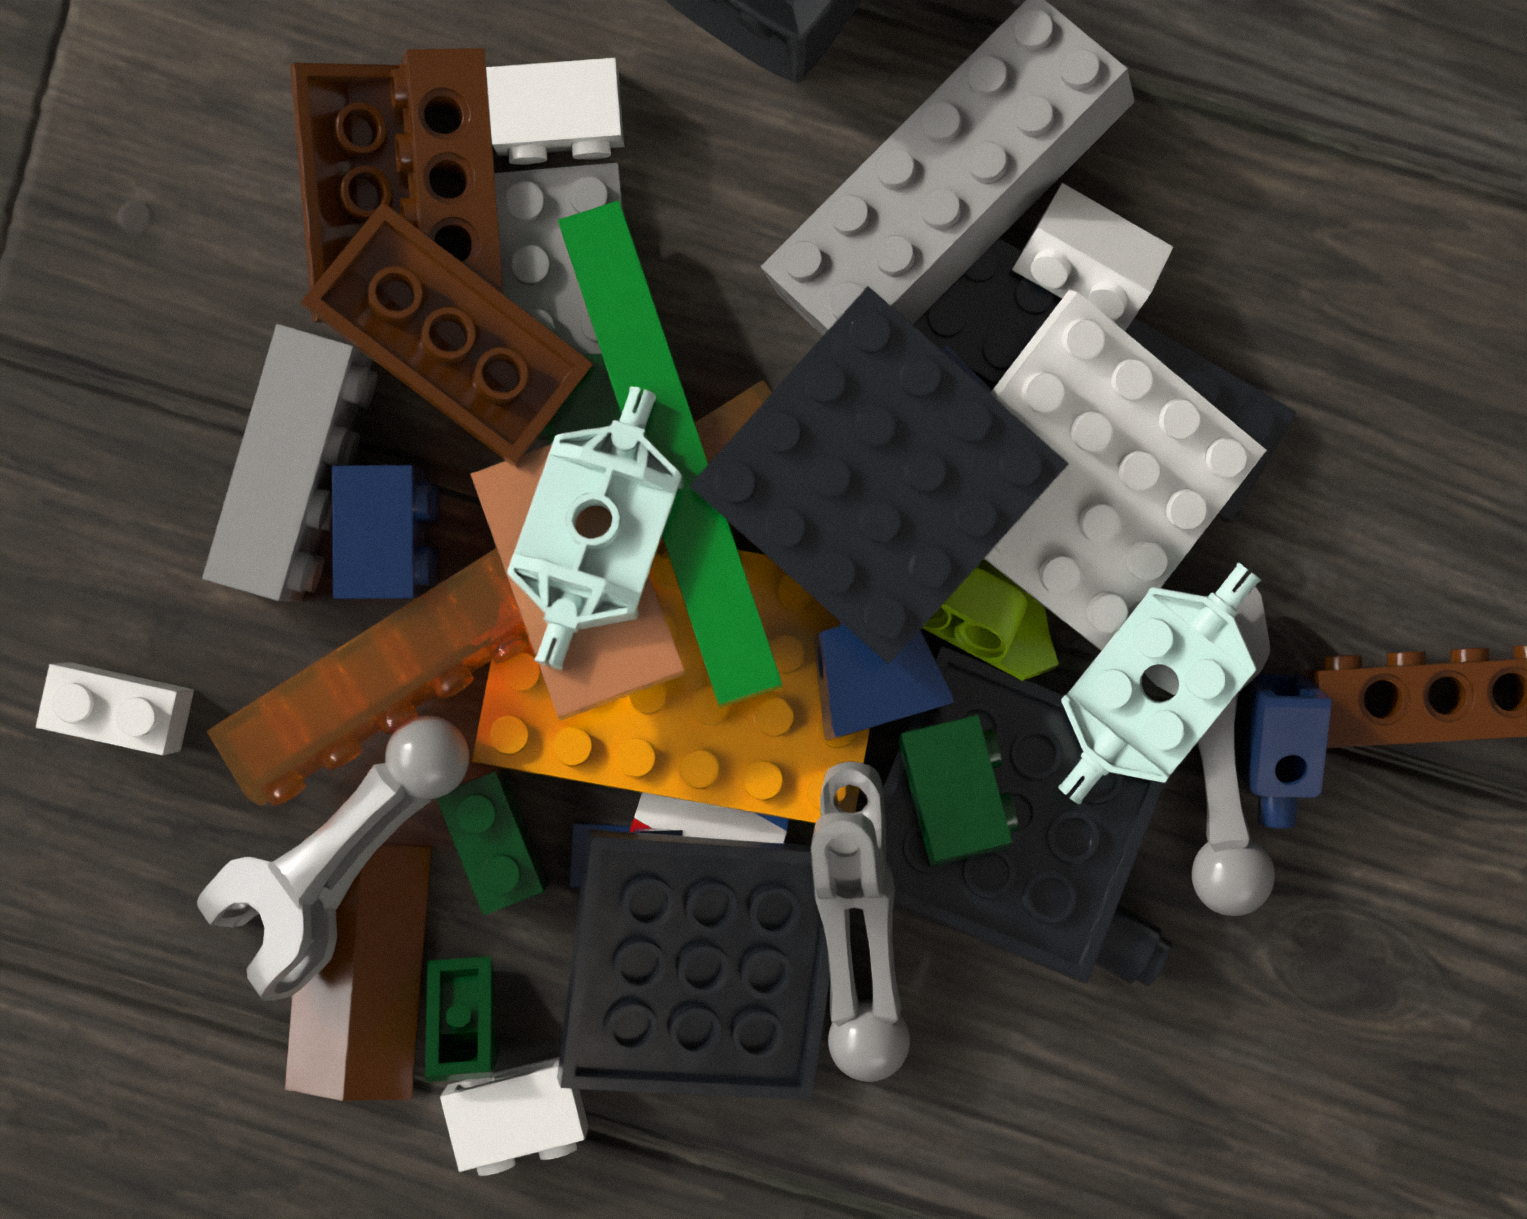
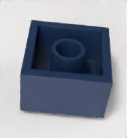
(383, 532)

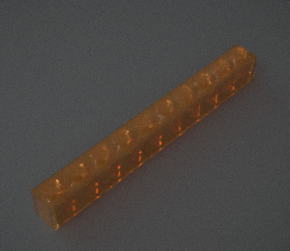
(399, 664)

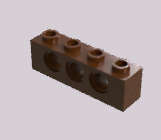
(459, 84)
(1409, 714)

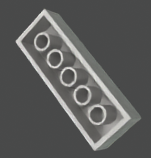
(956, 171)

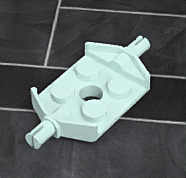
(602, 578)
(1149, 738)

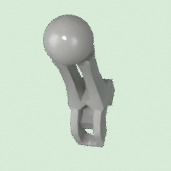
(1231, 869)
(851, 871)
(306, 885)

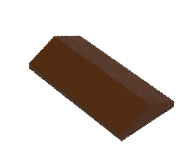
(344, 153)
(447, 334)
(360, 1014)

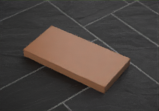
(601, 660)

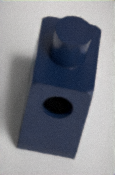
(865, 691)
(1285, 720)

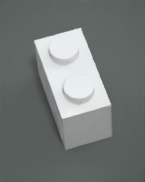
(555, 109)
(1095, 254)
(114, 708)
(513, 1117)

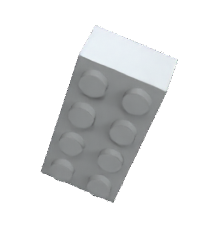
(285, 464)

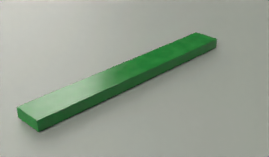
(695, 532)

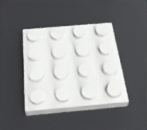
(1141, 473)

